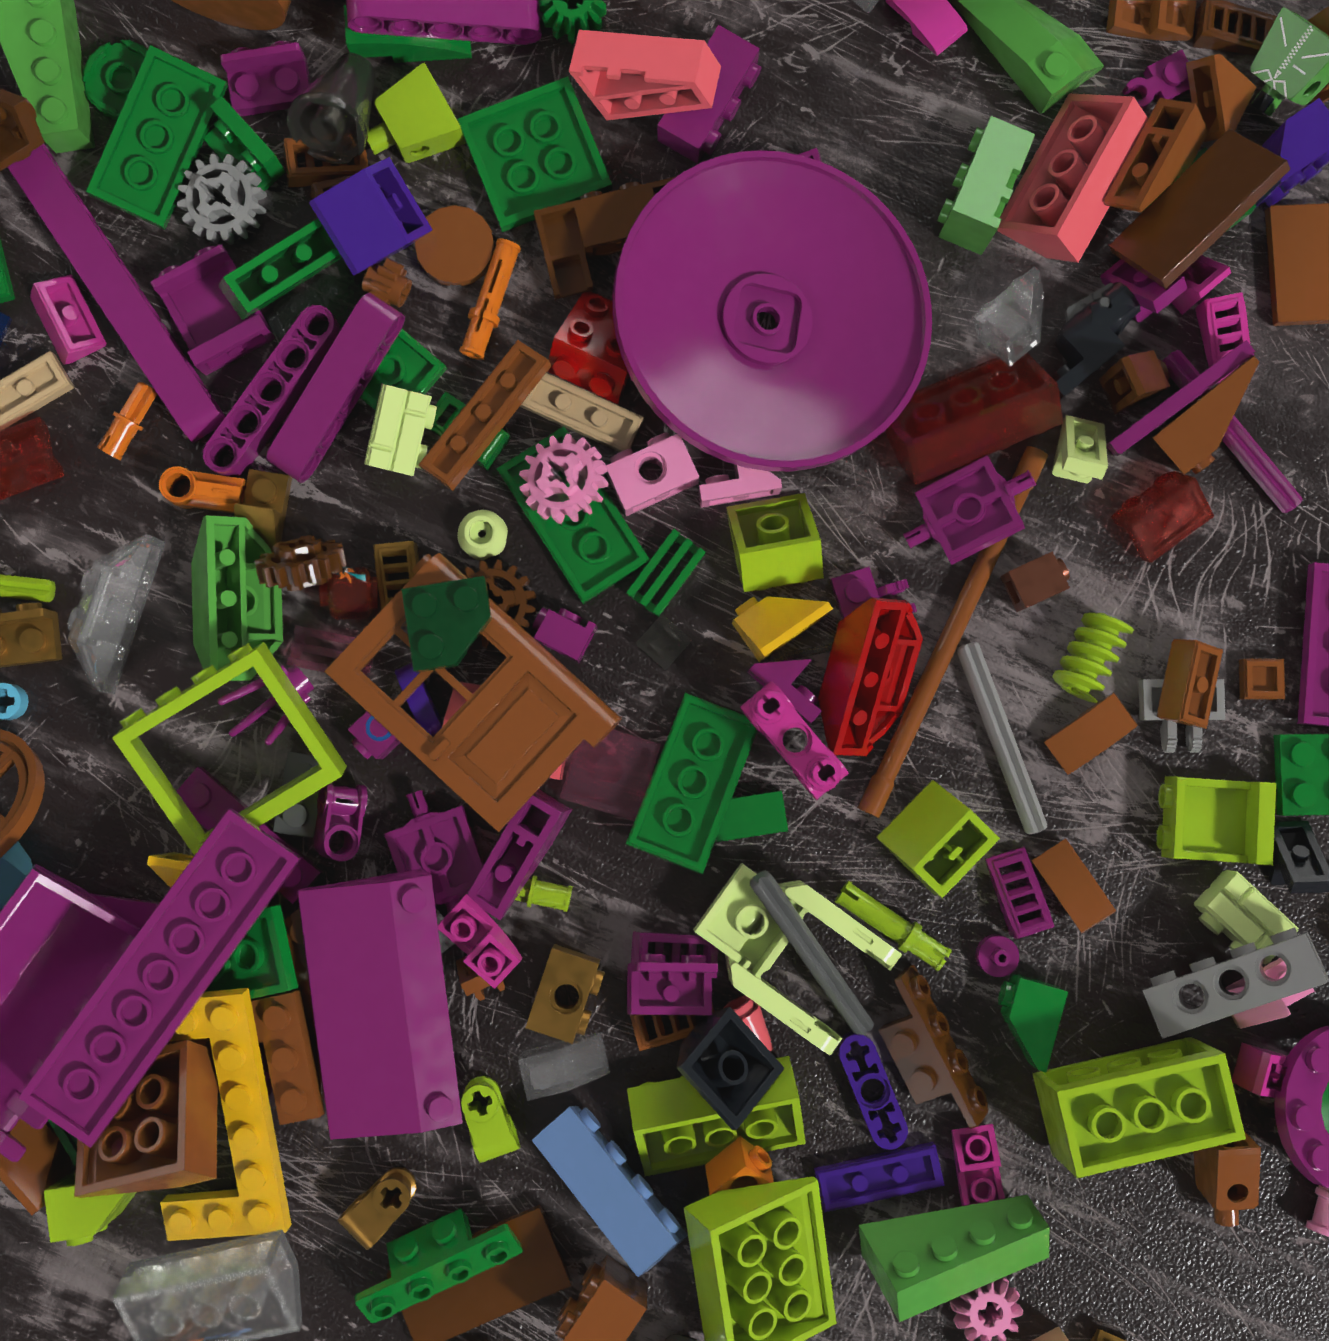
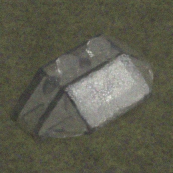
(111, 609)

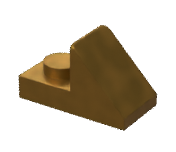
(265, 504)

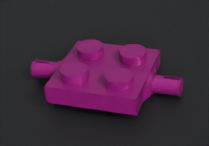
(969, 510)
(439, 845)

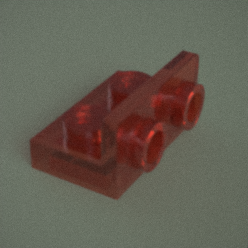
(26, 458)
(1164, 514)

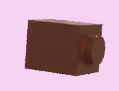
(1036, 581)

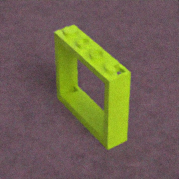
(329, 766)

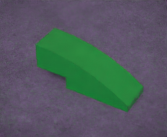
(405, 48)

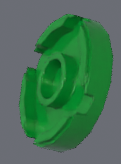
(111, 74)

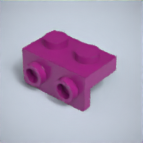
(670, 987)

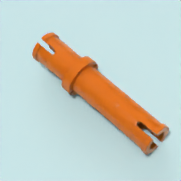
(484, 314)

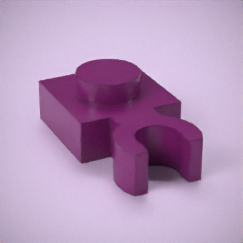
(1163, 80)

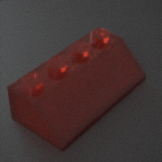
(974, 416)

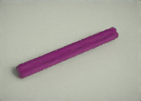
(1241, 443)

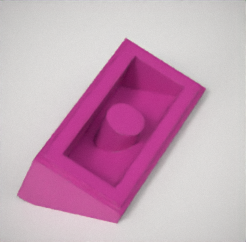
(66, 318)

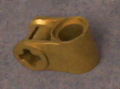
(376, 1209)

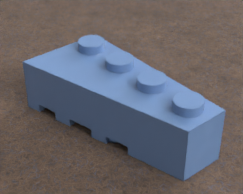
(609, 1189)

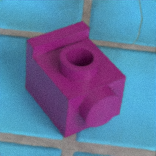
(563, 632)

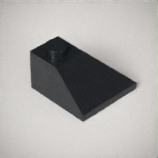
(727, 1065)

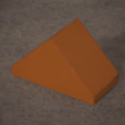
(1219, 93)

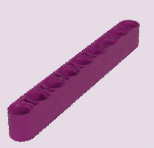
(118, 294)

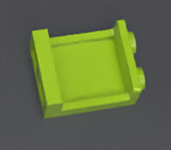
(1217, 820)

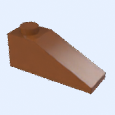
(1159, 155)
(1202, 426)

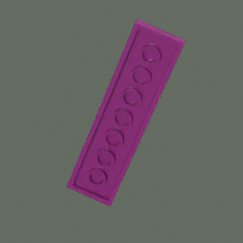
(159, 978)

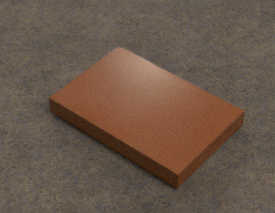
(1298, 263)

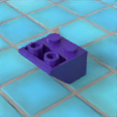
(1305, 146)
(370, 216)

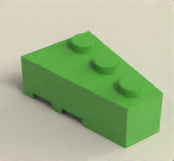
(984, 185)

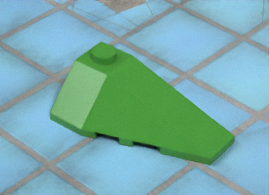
(1032, 47)

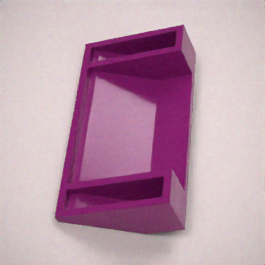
(380, 1005)

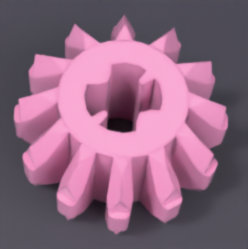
(996, 1318)

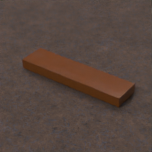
(485, 415)

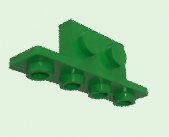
(434, 1261)

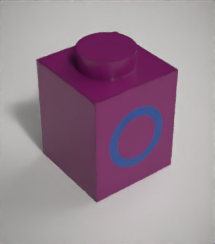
(372, 737)

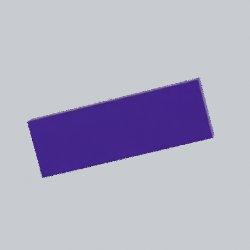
(879, 1176)

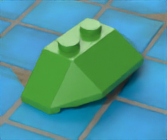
(227, 596)

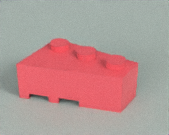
(644, 73)

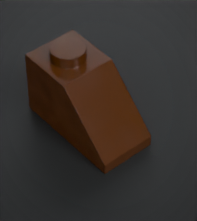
(1135, 380)

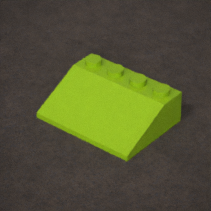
(761, 1262)

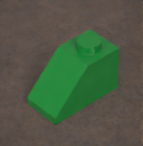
(1033, 1016)

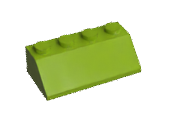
(682, 1131)

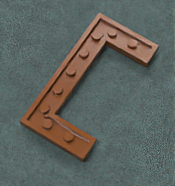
(289, 1056)

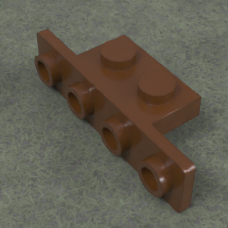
(927, 1052)

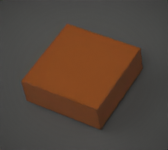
(1261, 679)

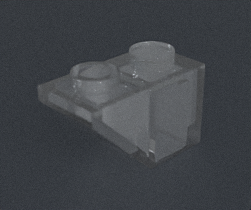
(1013, 319)

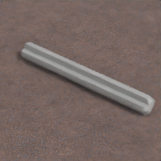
(1002, 738)

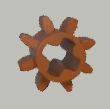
(388, 282)

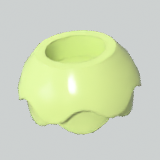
(485, 547)

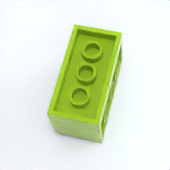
(1138, 1106)

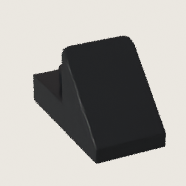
(1298, 859)

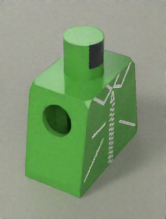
(1291, 62)

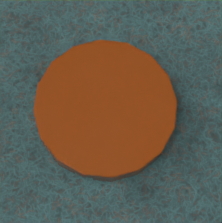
(457, 247)

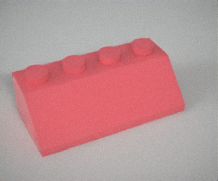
(1070, 175)

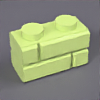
(399, 430)
(1241, 912)

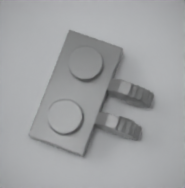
(1149, 700)

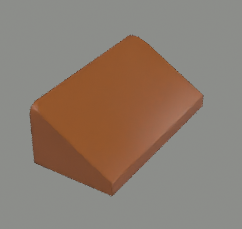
(1189, 683)

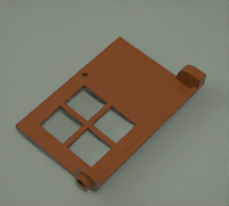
(506, 732)

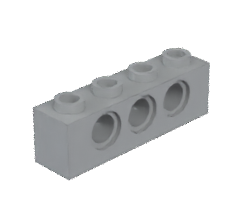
(1176, 1016)

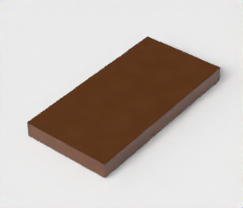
(1199, 207)
(498, 1290)

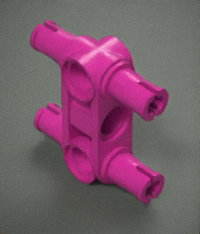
(815, 763)

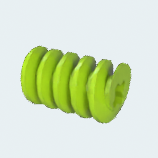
(1090, 653)

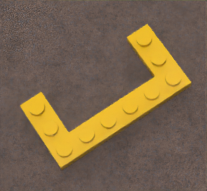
(260, 1197)

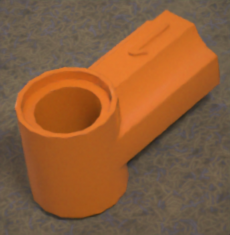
(206, 490)

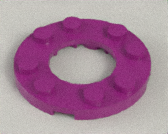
(1300, 1106)

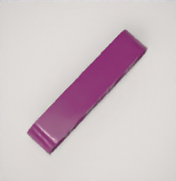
(462, 20)
(335, 387)
(271, 413)

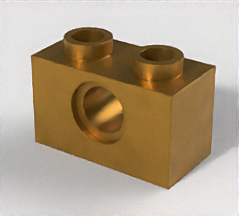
(548, 1013)

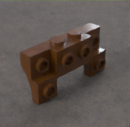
(589, 230)

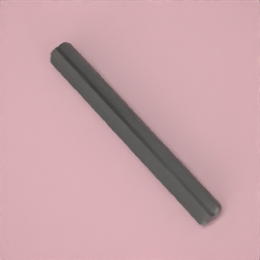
(811, 952)

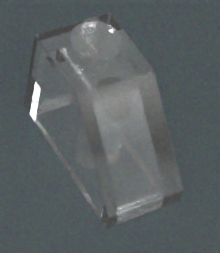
(563, 1066)

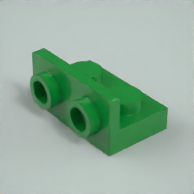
(238, 139)

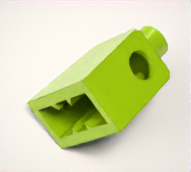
(415, 118)

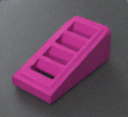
(1209, 324)

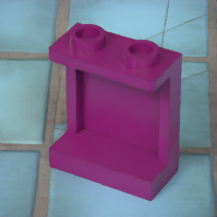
(204, 313)

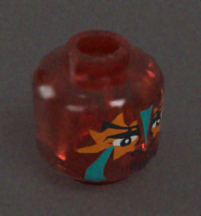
(350, 594)

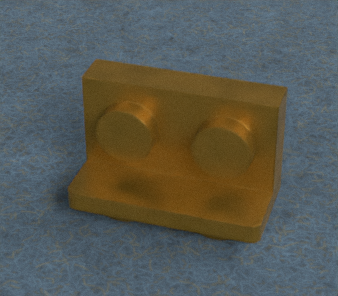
(29, 635)

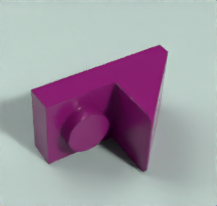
(1148, 293)
(783, 675)

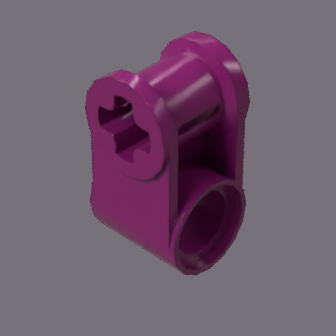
(342, 817)

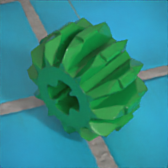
(568, 21)

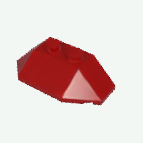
(868, 674)

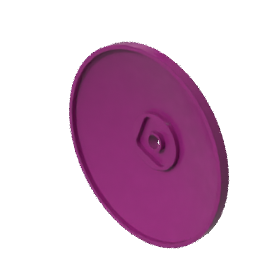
(785, 242)

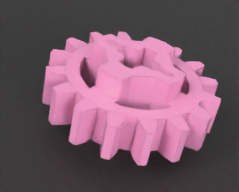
(583, 473)

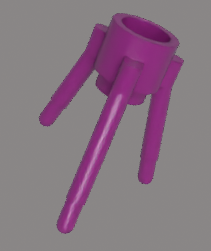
(298, 680)

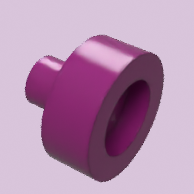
(989, 951)

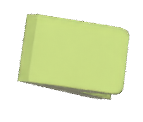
(1081, 450)

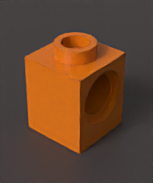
(739, 1166)

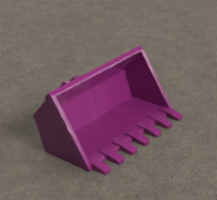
(52, 961)

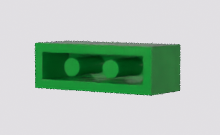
(279, 269)

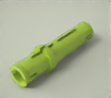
(907, 935)

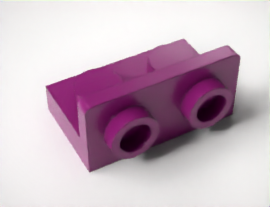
(265, 77)

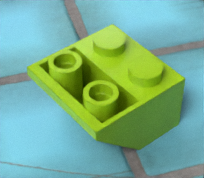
(937, 838)

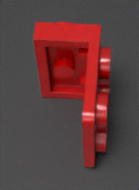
(588, 350)

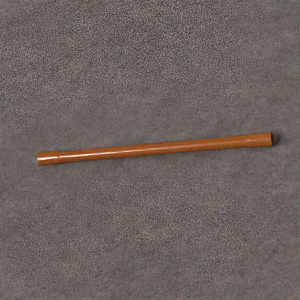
(883, 780)

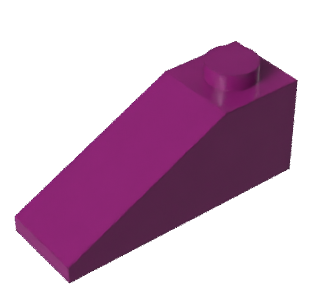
(518, 853)

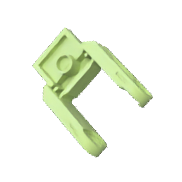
(753, 941)

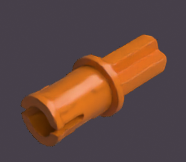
(127, 421)

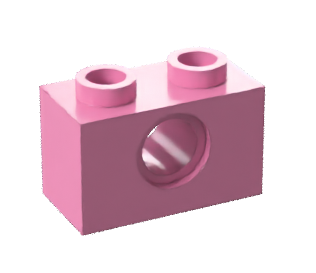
(638, 493)

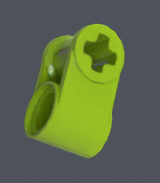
(489, 1126)

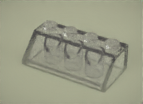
(214, 1292)

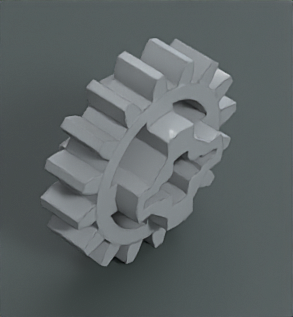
(210, 215)

